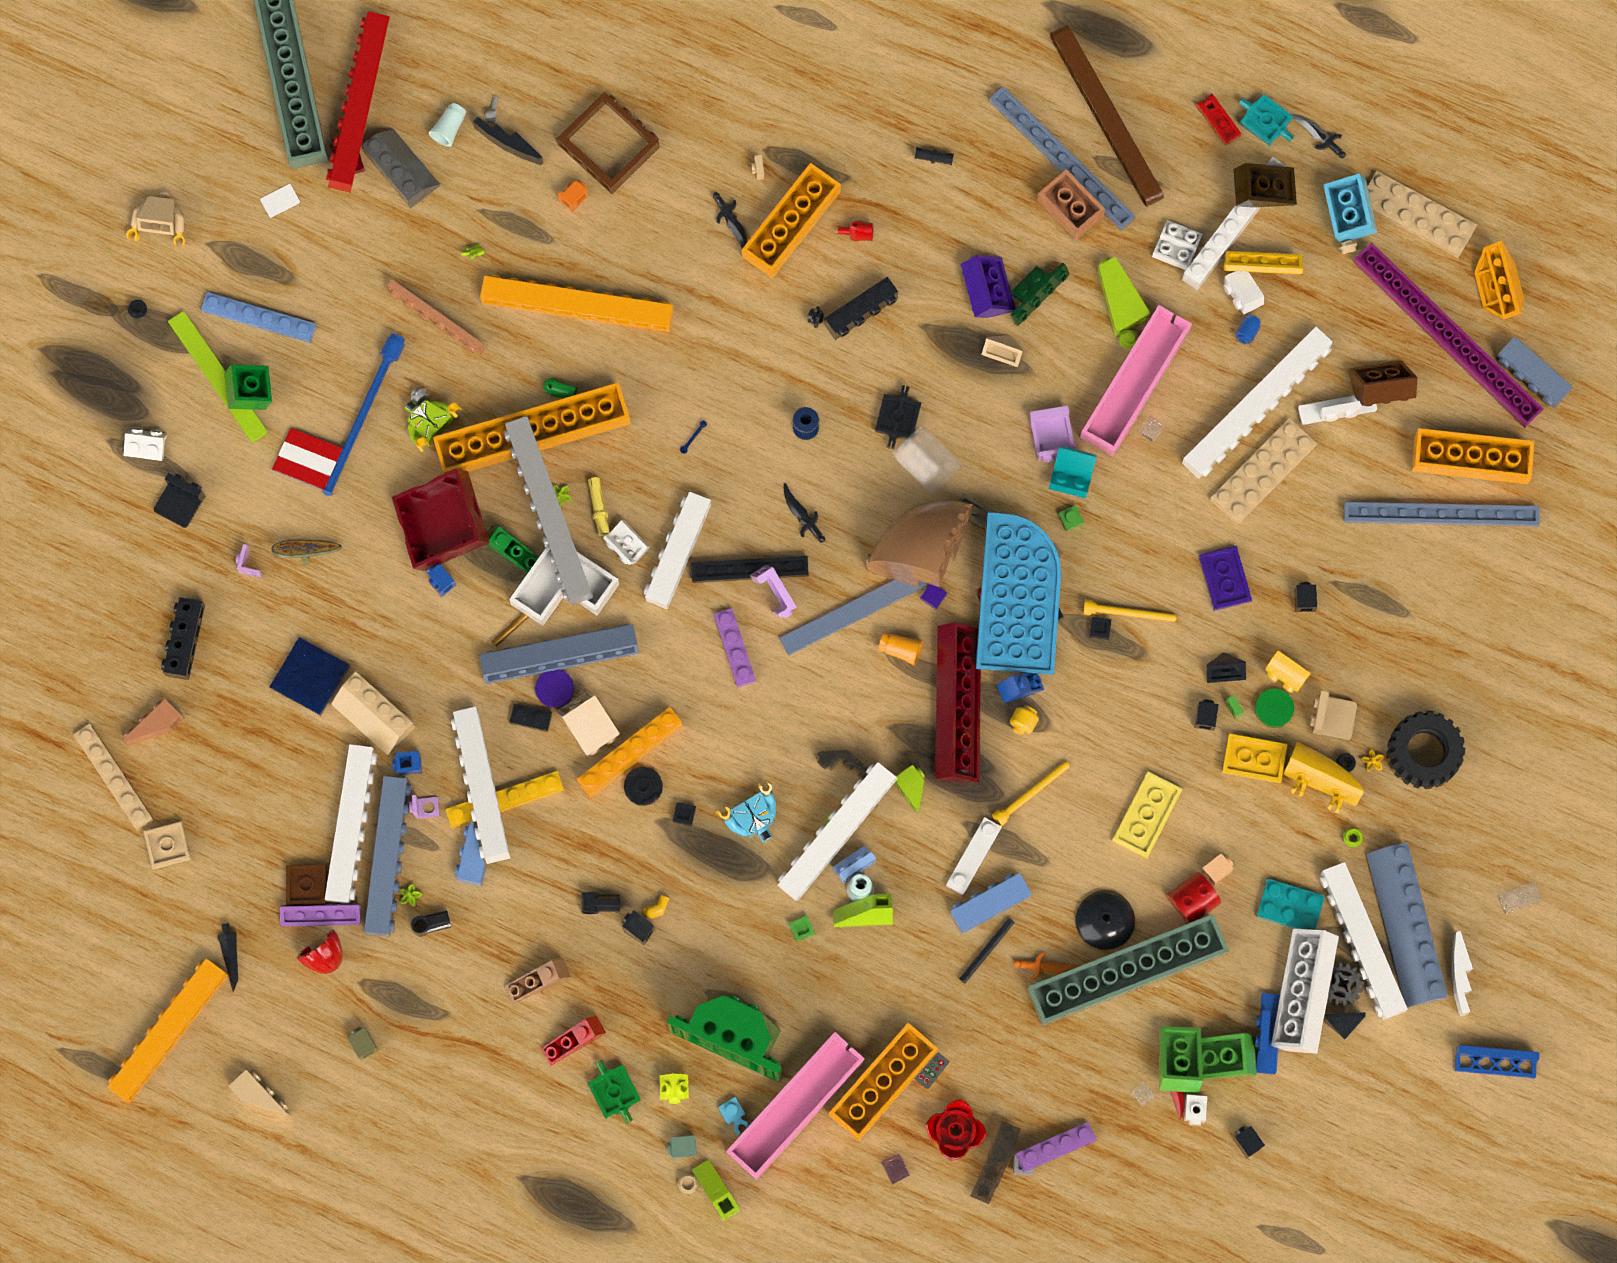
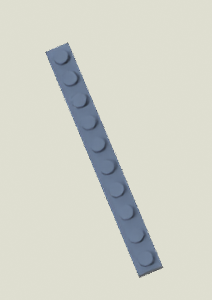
(1060, 156)
(1441, 514)

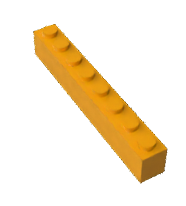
(167, 1031)

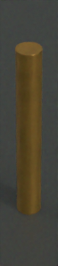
(509, 629)

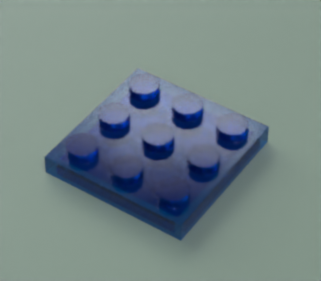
(309, 676)

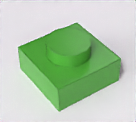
(1071, 518)

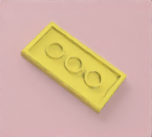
(1147, 814)

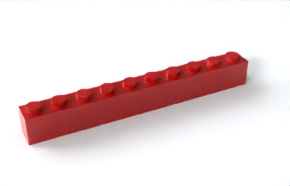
(358, 101)

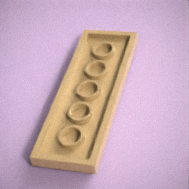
(1419, 215)
(1263, 471)

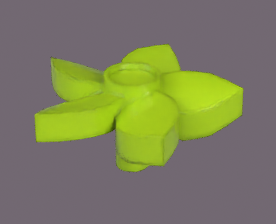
(473, 251)
(561, 494)
(410, 895)

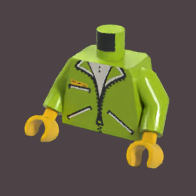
(429, 420)

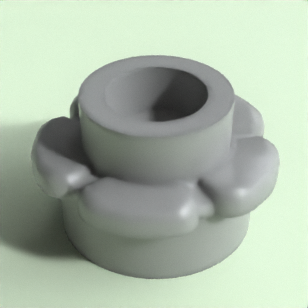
(419, 395)

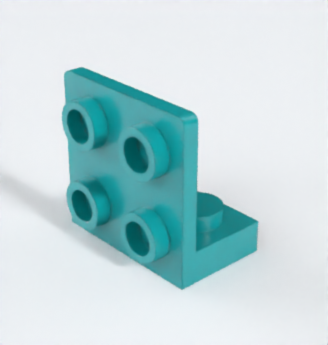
(1072, 471)

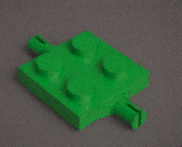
(614, 1091)

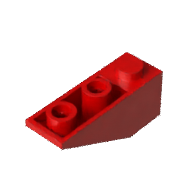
(573, 1039)

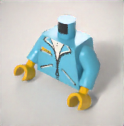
(752, 815)

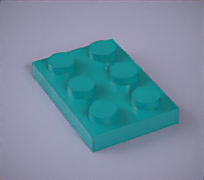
(1290, 905)

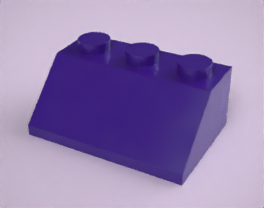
(987, 286)

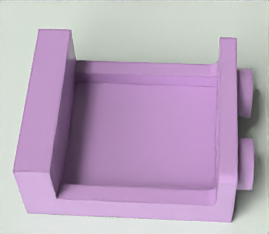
(1049, 431)
(768, 574)

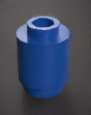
(1248, 329)

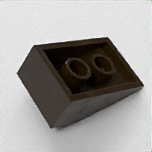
(1264, 185)

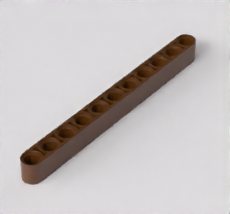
(1106, 116)

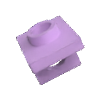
(241, 560)
(416, 807)

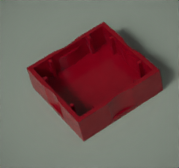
(440, 519)

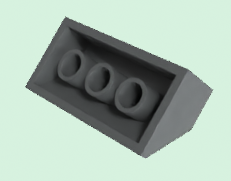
(400, 166)

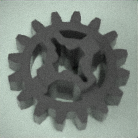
(1346, 991)

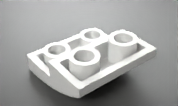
(1177, 245)

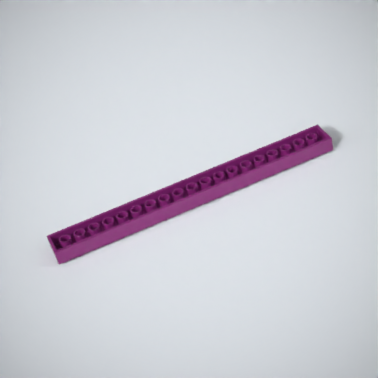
(1448, 335)

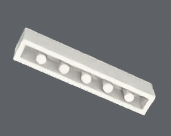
(678, 550)

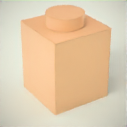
(1218, 869)

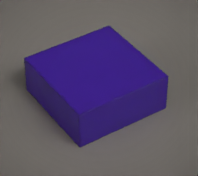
(933, 596)

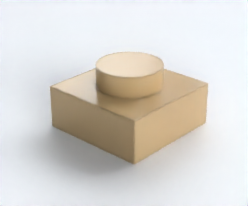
(757, 167)

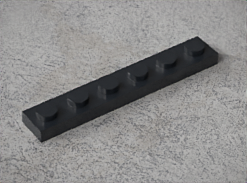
(742, 569)

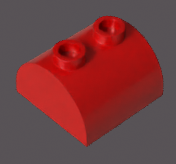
(1194, 898)

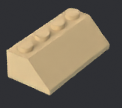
(372, 713)

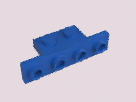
(1266, 1053)

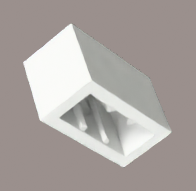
(1244, 291)

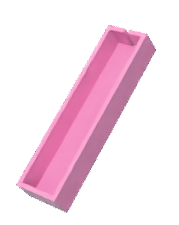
(1135, 381)
(795, 1106)

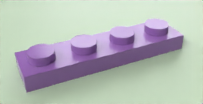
(734, 647)
(320, 915)
(1056, 1147)

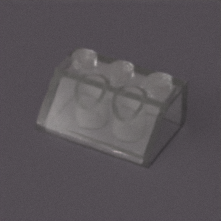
(927, 459)

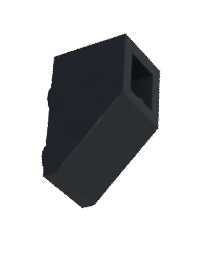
(637, 927)

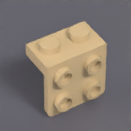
(1333, 717)

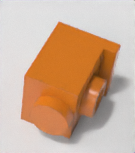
(573, 194)

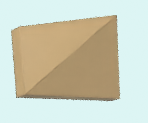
(1003, 349)

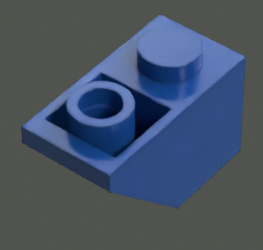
(1020, 686)

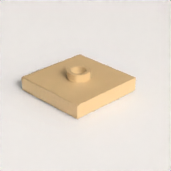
(167, 845)

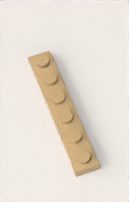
(113, 777)

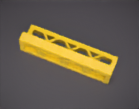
(1263, 262)

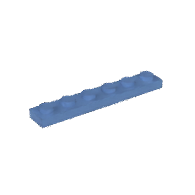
(258, 317)

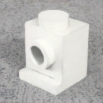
(1198, 1101)

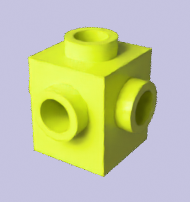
(674, 1087)

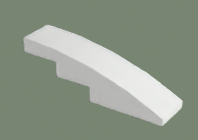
(1459, 967)

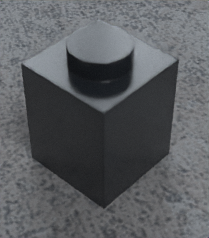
(1305, 597)
(1206, 715)
(1248, 1141)

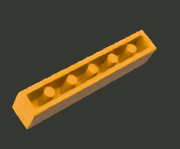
(629, 752)

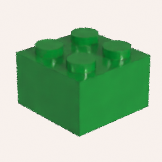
(248, 387)

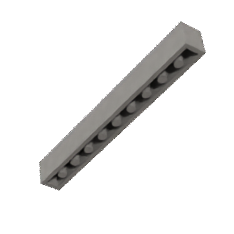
(548, 510)

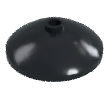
(1098, 932)

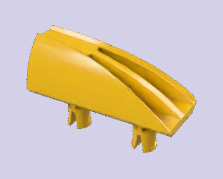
(1323, 774)

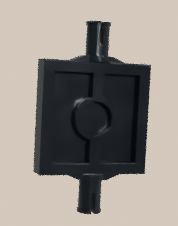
(897, 416)

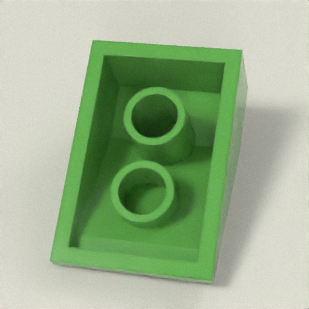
(1228, 1056)
(1180, 1059)

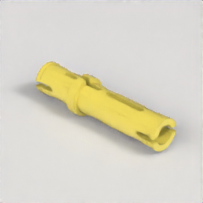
(600, 515)

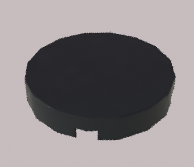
(643, 786)

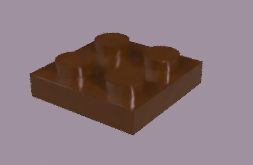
(306, 884)

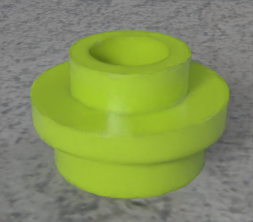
(1357, 833)

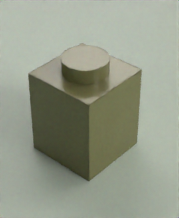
(362, 1043)

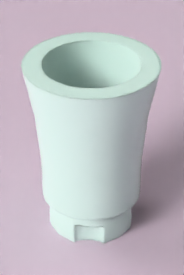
(448, 125)
(857, 894)

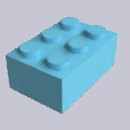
(1350, 208)

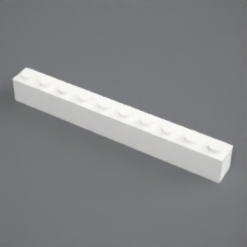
(1257, 403)

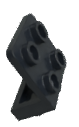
(179, 500)

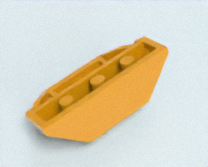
(1499, 282)

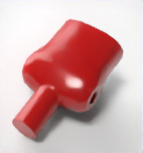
(858, 231)

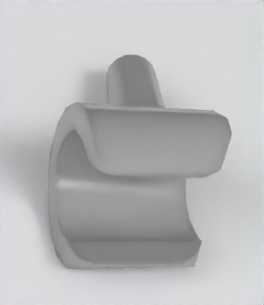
(491, 114)

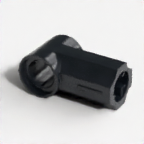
(594, 903)
(433, 922)

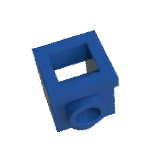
(440, 579)
(401, 758)

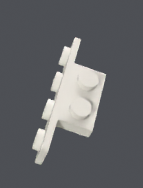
(1332, 410)

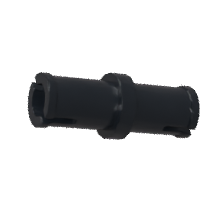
(934, 156)

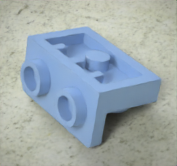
(854, 864)

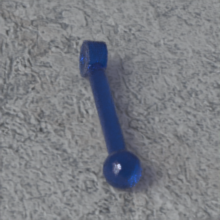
(683, 449)

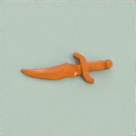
(1046, 967)

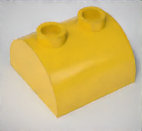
(1287, 671)

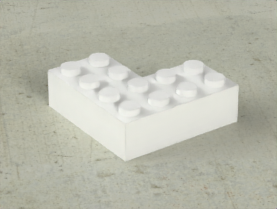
(541, 592)

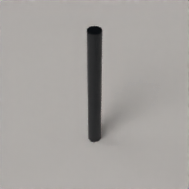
(986, 951)

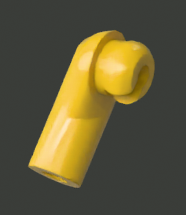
(656, 910)

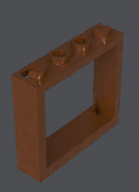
(587, 164)

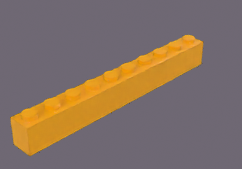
(577, 303)

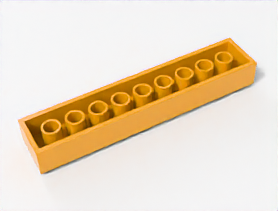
(551, 425)

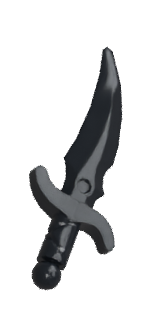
(732, 222)
(802, 515)

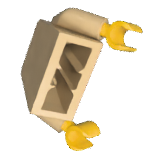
(158, 216)

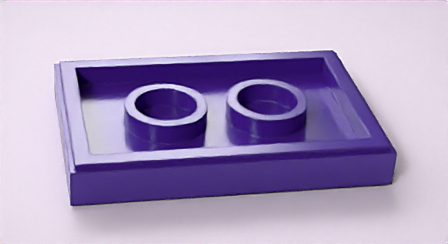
(1225, 578)

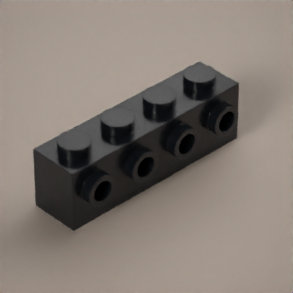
(861, 308)
(183, 638)

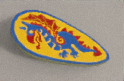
(303, 549)

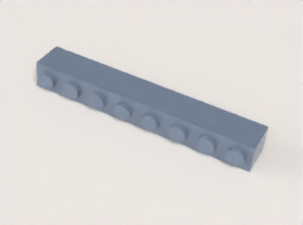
(559, 653)
(387, 856)

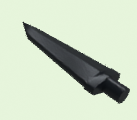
(228, 945)

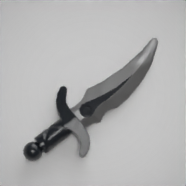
(1317, 133)

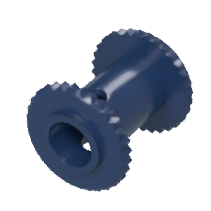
(805, 415)

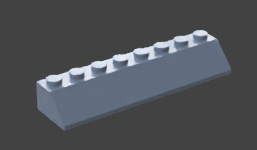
(1406, 925)

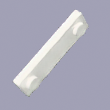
(973, 856)

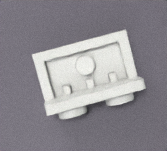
(144, 443)
(626, 543)

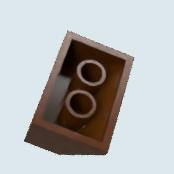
(1383, 383)

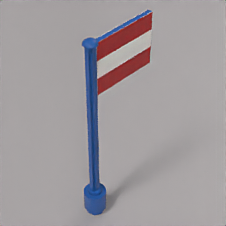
(322, 462)

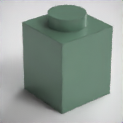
(682, 1147)

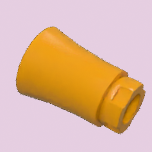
(901, 647)

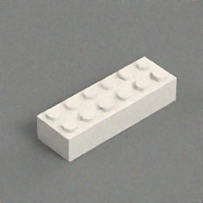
(1305, 991)

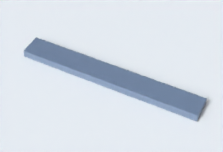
(847, 615)

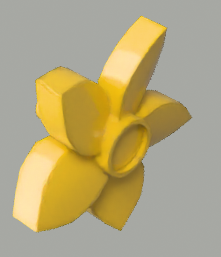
(1373, 762)

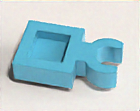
(732, 1113)

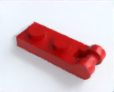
(1218, 119)

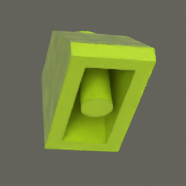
(911, 784)

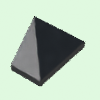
(1225, 669)
(1344, 1023)

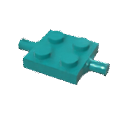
(1266, 120)

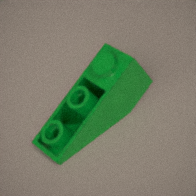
(511, 549)

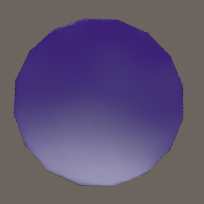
(554, 688)

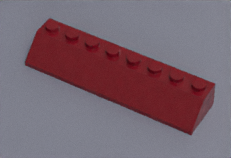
(957, 704)

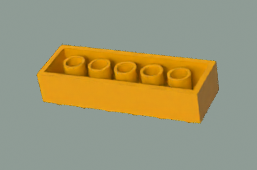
(791, 220)
(1473, 456)
(883, 1082)

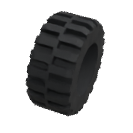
(1437, 727)

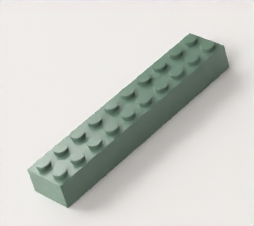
(291, 82)
(1127, 970)

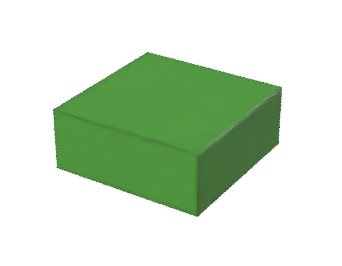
(1234, 707)
(801, 928)

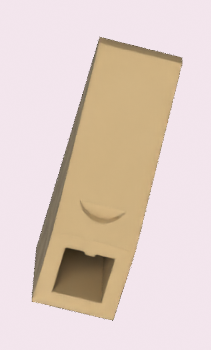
(253, 1093)

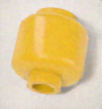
(1024, 720)

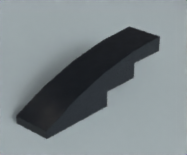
(513, 144)

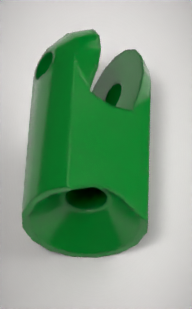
(559, 389)

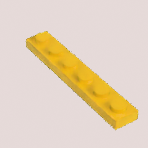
(510, 797)

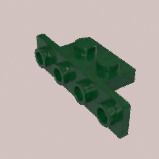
(1035, 290)

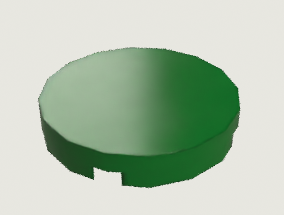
(1274, 708)

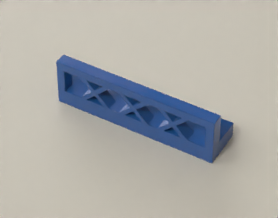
(1501, 1054)

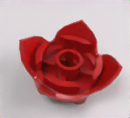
(956, 1114)

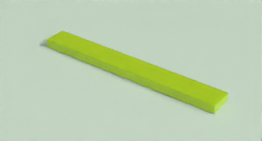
(214, 373)

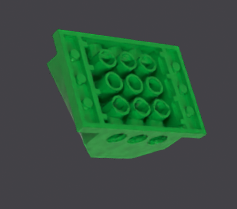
(732, 1032)

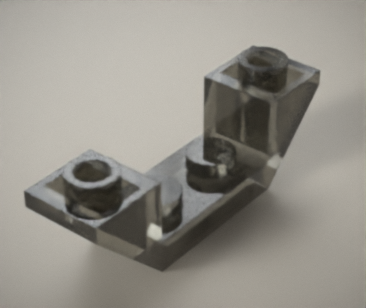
(830, 759)

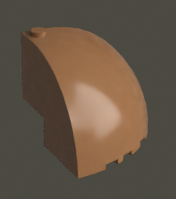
(921, 543)

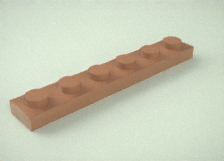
(441, 322)

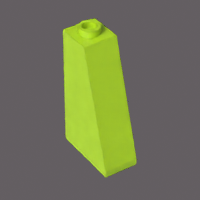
(1122, 300)

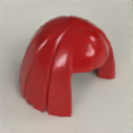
(325, 957)

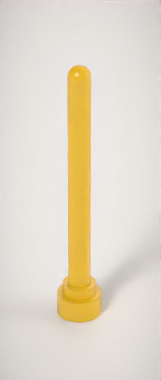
(1091, 607)
(1002, 815)

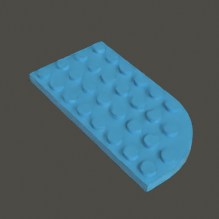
(1018, 597)

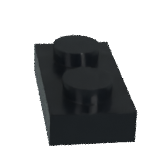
(531, 717)

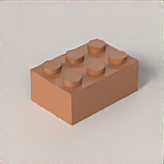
(1071, 205)

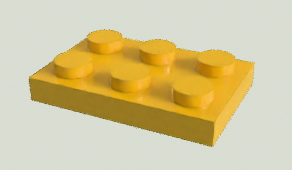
(1254, 758)

